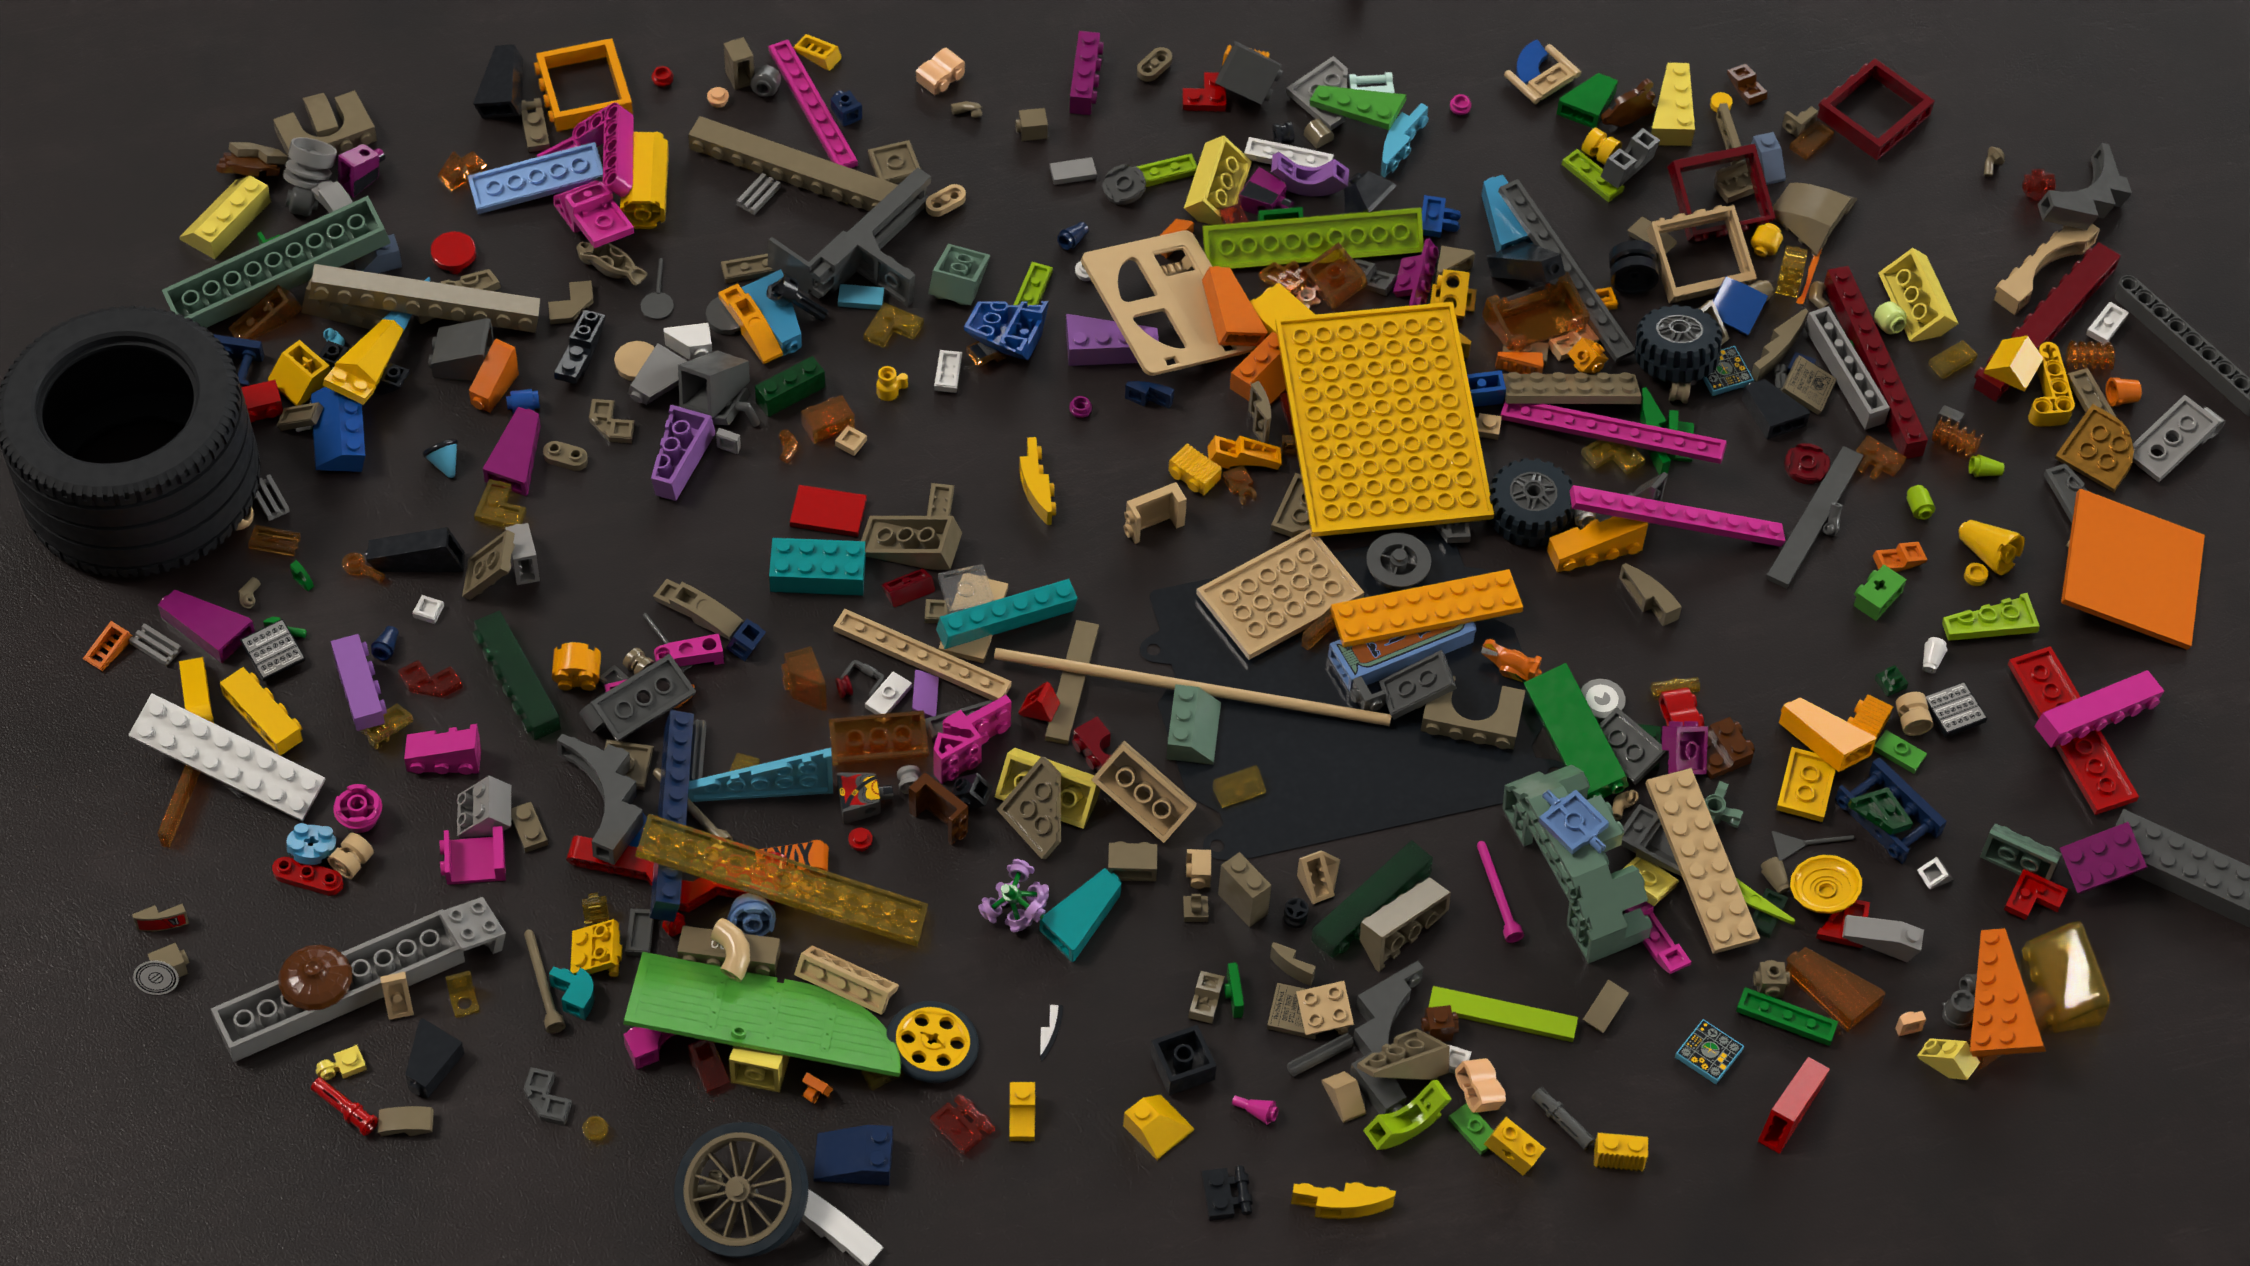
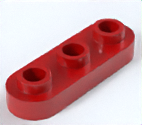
(314, 882)

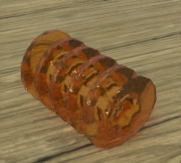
(2090, 353)
(1957, 437)

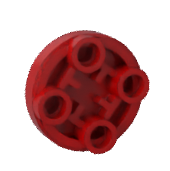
(453, 251)

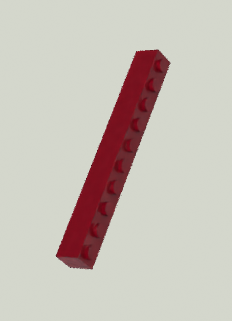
(2058, 308)
(1868, 344)

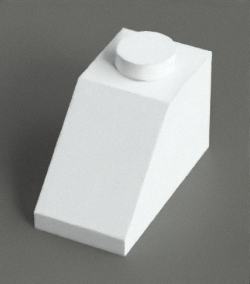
(689, 340)

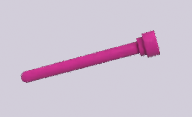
(1512, 930)

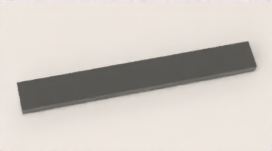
(1814, 517)

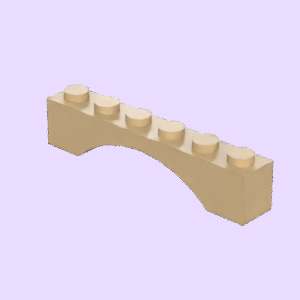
(2017, 289)

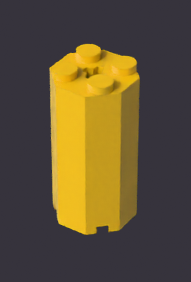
(647, 199)

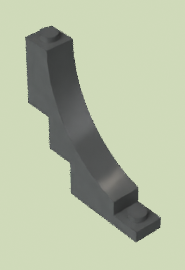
(1380, 1009)

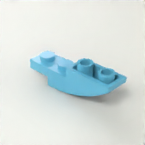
(1399, 138)

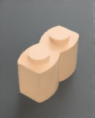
(940, 71)
(1480, 1085)

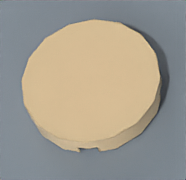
(631, 358)

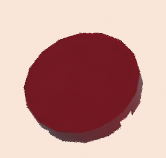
(1807, 463)

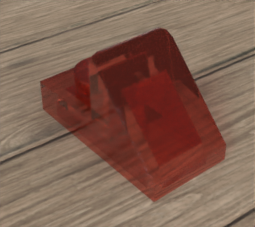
(708, 1064)

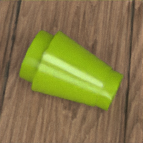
(1984, 466)

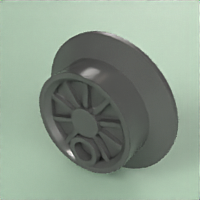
(1398, 560)

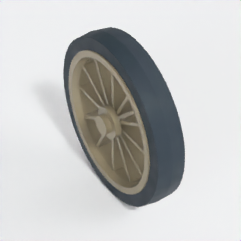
(741, 1189)

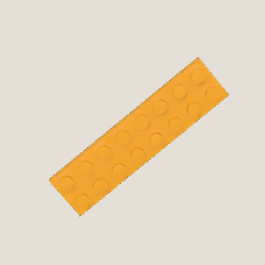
(1426, 608)

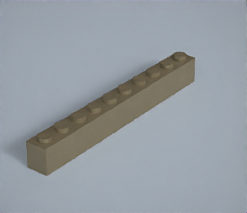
(788, 164)
(424, 298)

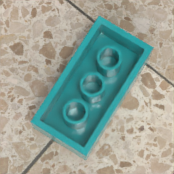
(817, 566)

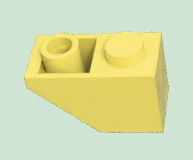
(1949, 1058)

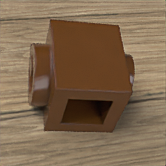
(1440, 1022)

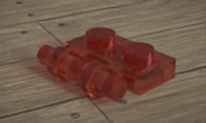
(957, 1128)

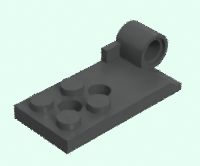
(622, 711)

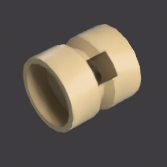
(1914, 713)
(351, 855)

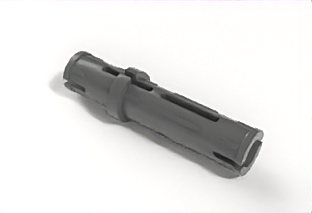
(1555, 1110)

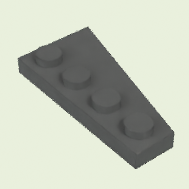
(2064, 485)

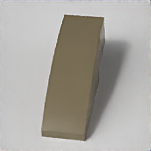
(321, 115)
(1650, 594)

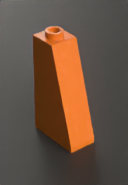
(1231, 310)

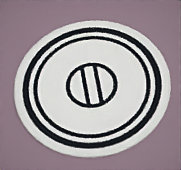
(155, 977)

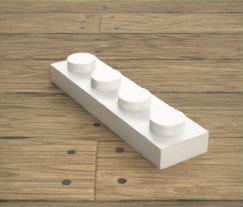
(1263, 150)

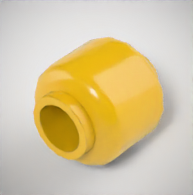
(1767, 240)

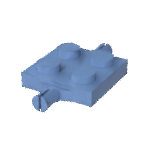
(1573, 821)

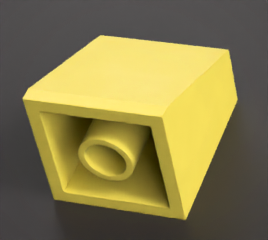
(757, 1068)

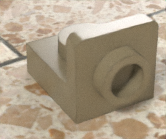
(1801, 123)

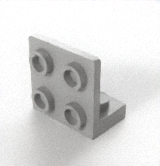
(474, 925)

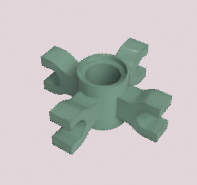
(1723, 813)

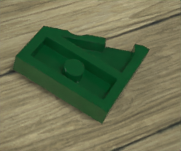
(1882, 810)

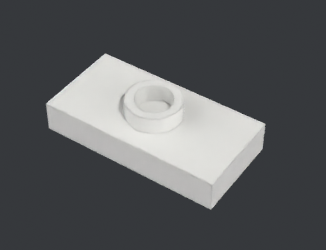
(948, 371)
(888, 694)

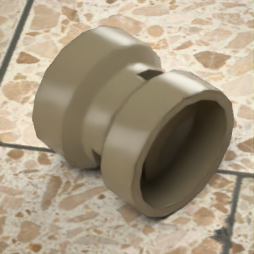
(636, 660)

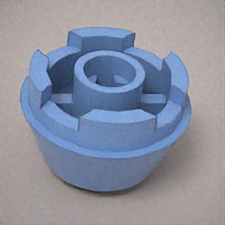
(752, 915)

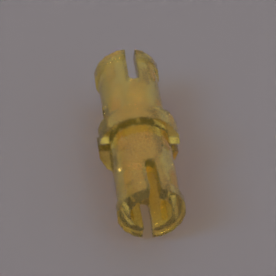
(1675, 683)

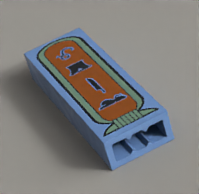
(1385, 657)

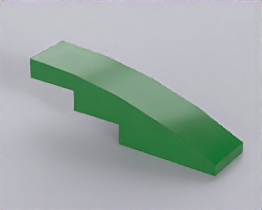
(1651, 415)

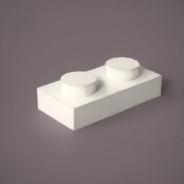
(2107, 323)

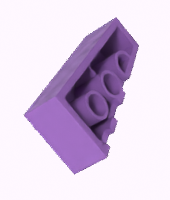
(1098, 341)
(681, 449)
(358, 683)

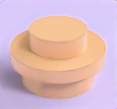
(718, 97)

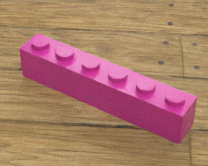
(2099, 709)

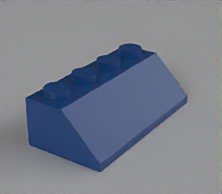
(338, 433)

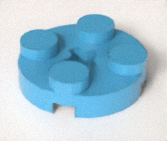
(323, 843)

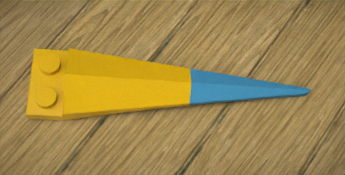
(362, 366)

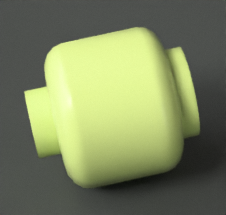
(1890, 318)

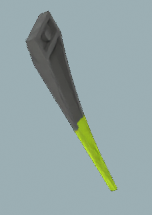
(1648, 840)

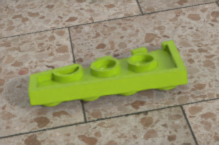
(2002, 619)

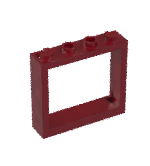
(1858, 135)
(1757, 178)

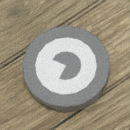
(1603, 697)

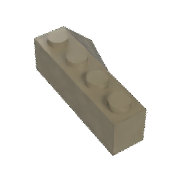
(1402, 921)

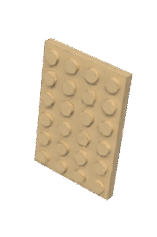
(1278, 593)

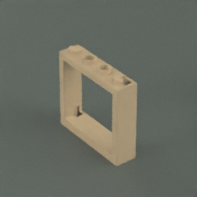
(1701, 217)

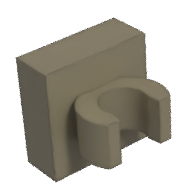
(1195, 908)

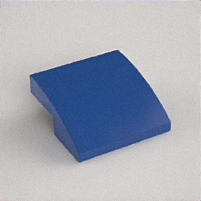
(1738, 305)

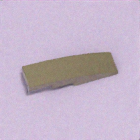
(1780, 344)

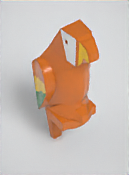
(1512, 662)

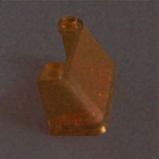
(1537, 315)

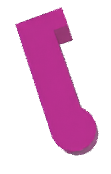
(693, 650)

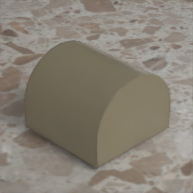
(1318, 133)

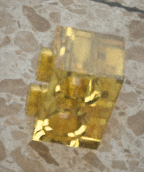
(1791, 271)

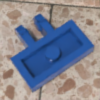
(1433, 214)

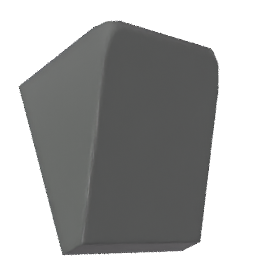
(1952, 413)

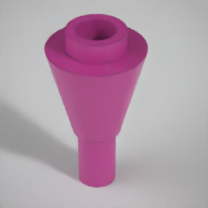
(1261, 1109)

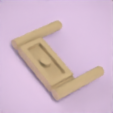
(1548, 81)

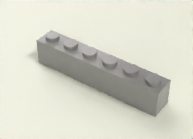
(1847, 368)

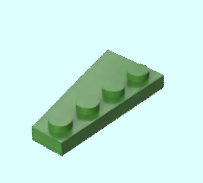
(1361, 105)

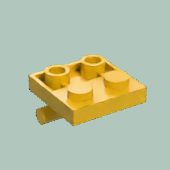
(597, 948)

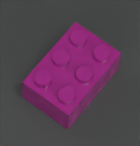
(2103, 858)

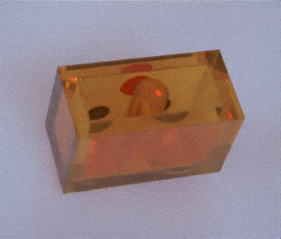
(827, 419)

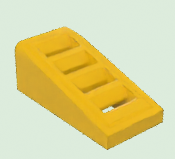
(826, 60)

